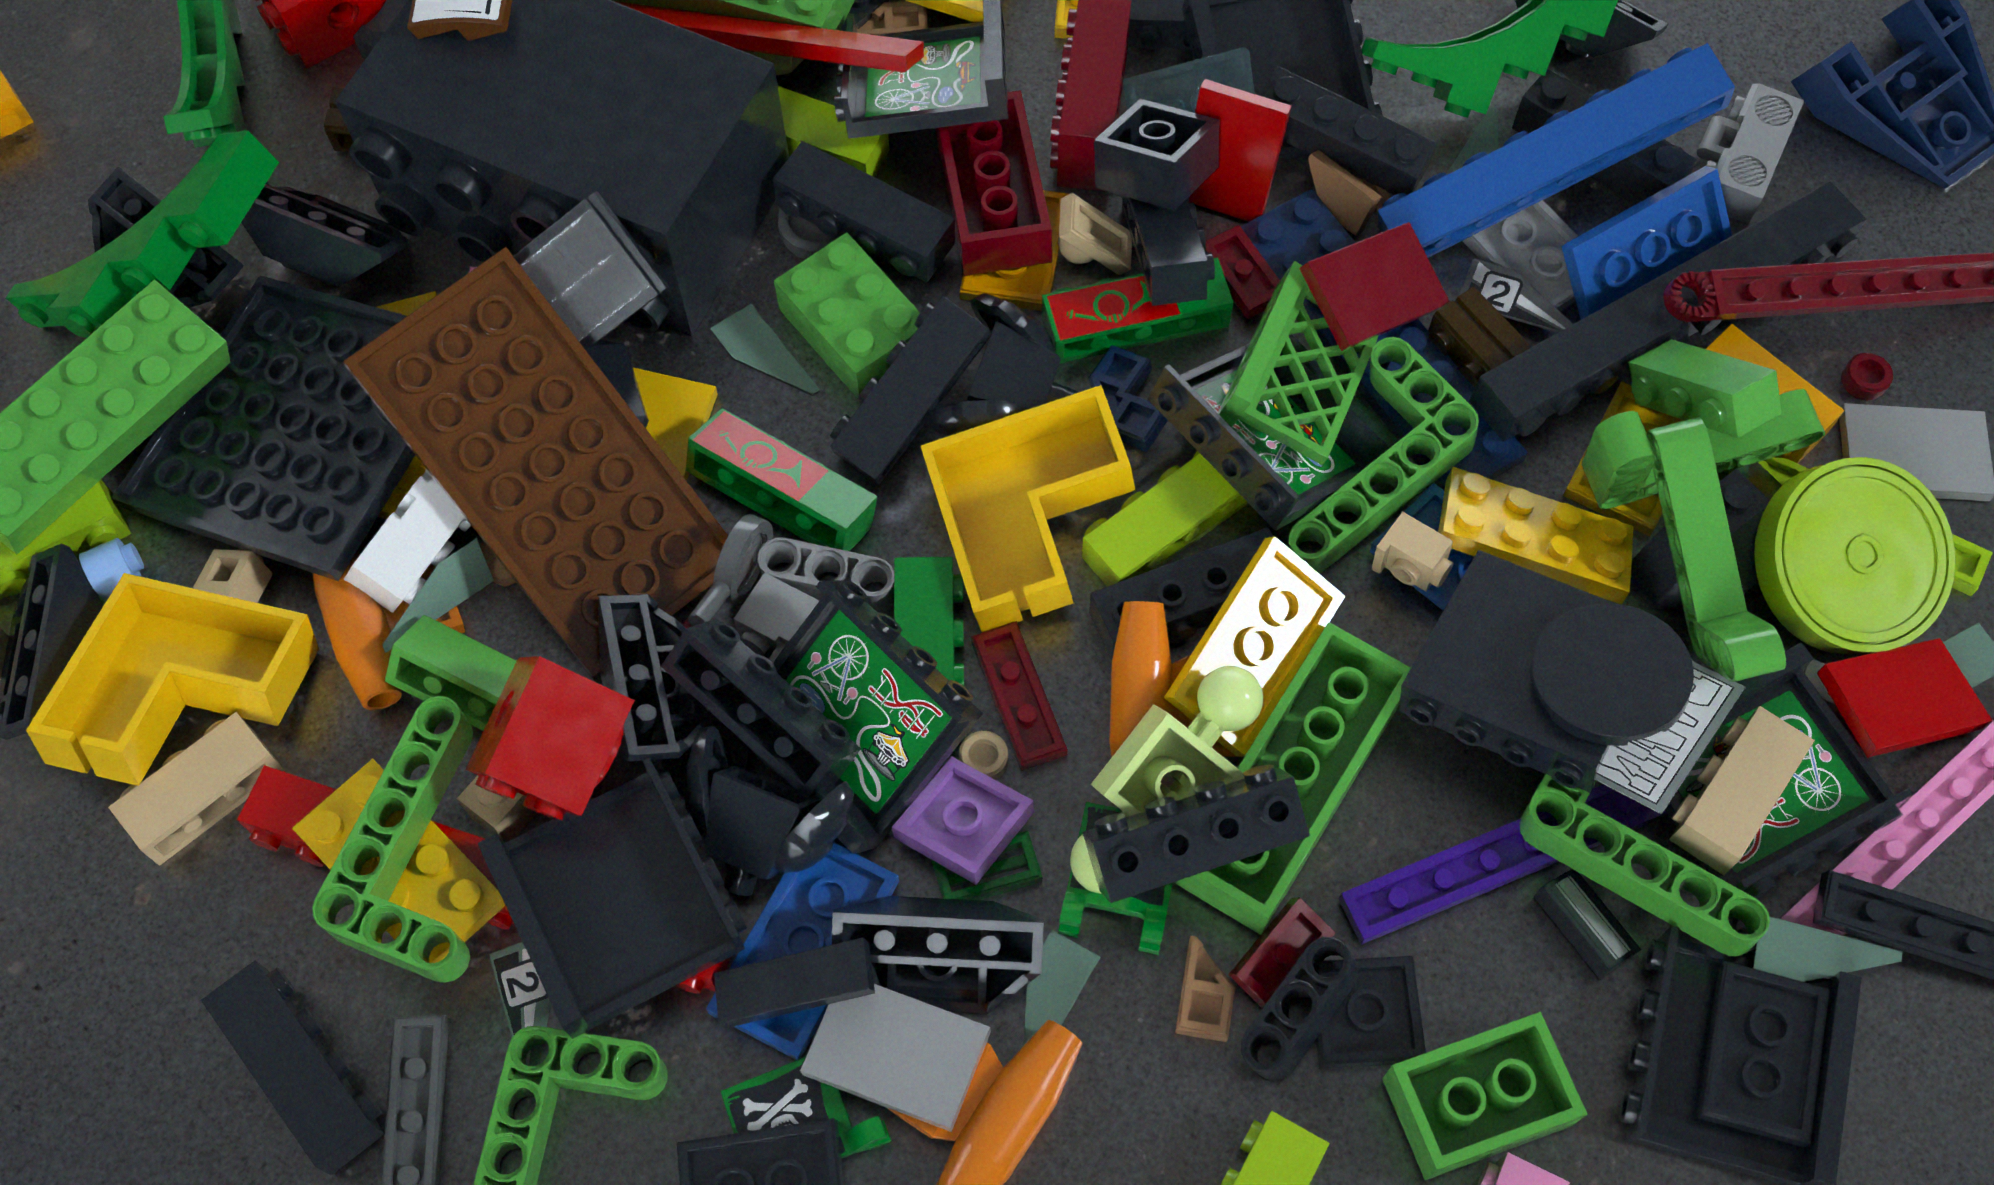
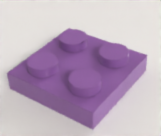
(963, 820)

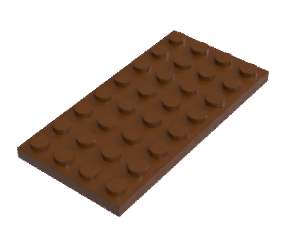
(540, 452)

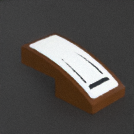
(470, 17)

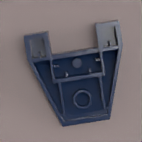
(1924, 108)

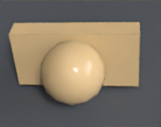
(1092, 235)

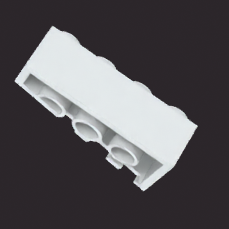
(407, 544)

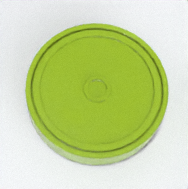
(1855, 556)

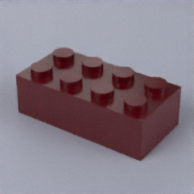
(1089, 87)
(996, 192)

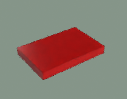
(1248, 149)
(1903, 697)

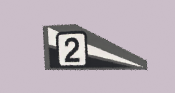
(1513, 296)

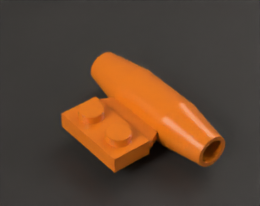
(359, 629)
(1143, 672)
(1005, 1108)

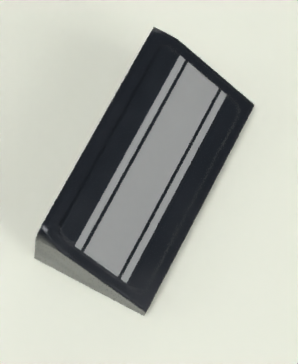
(1587, 922)

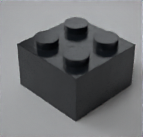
(1156, 154)

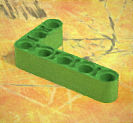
(1622, 457)
(1393, 465)
(1704, 557)
(395, 847)
(1668, 870)
(544, 1082)

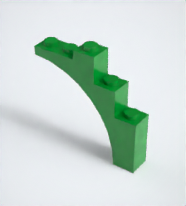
(1515, 45)
(209, 72)
(194, 215)

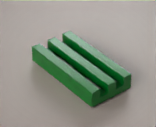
(996, 886)

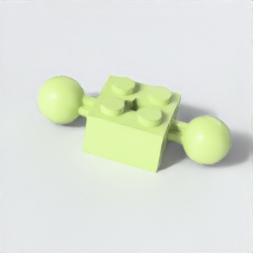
(1160, 744)

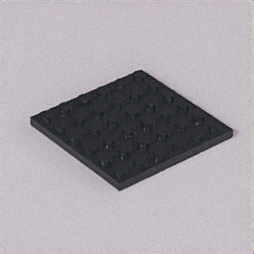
(282, 440)

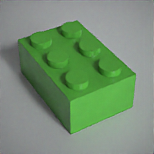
(846, 311)
(1483, 1095)

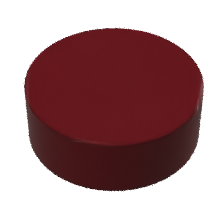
(1867, 376)

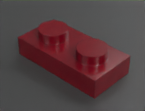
(1245, 270)
(1278, 950)

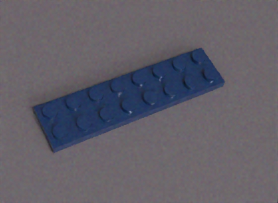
(1307, 230)

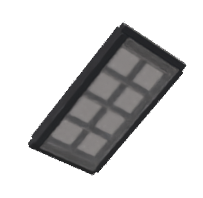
(591, 270)

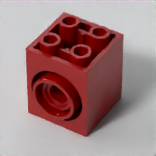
(317, 26)
(550, 738)

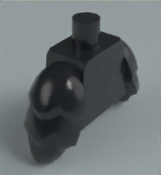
(1013, 372)
(757, 820)

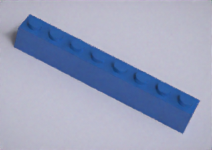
(1562, 150)

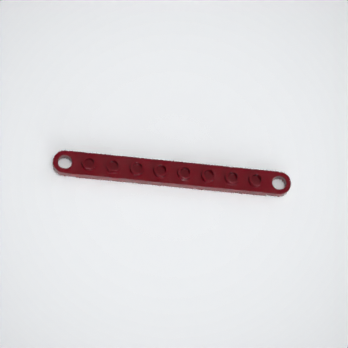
(1833, 287)

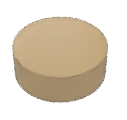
(985, 753)

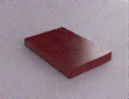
(1374, 285)

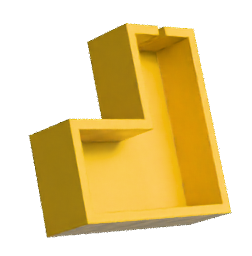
(1004, 485)
(155, 654)

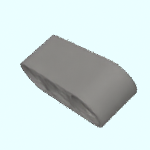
(813, 560)

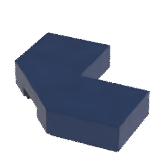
(1121, 377)

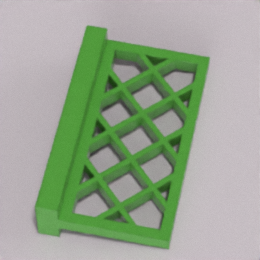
(1264, 355)

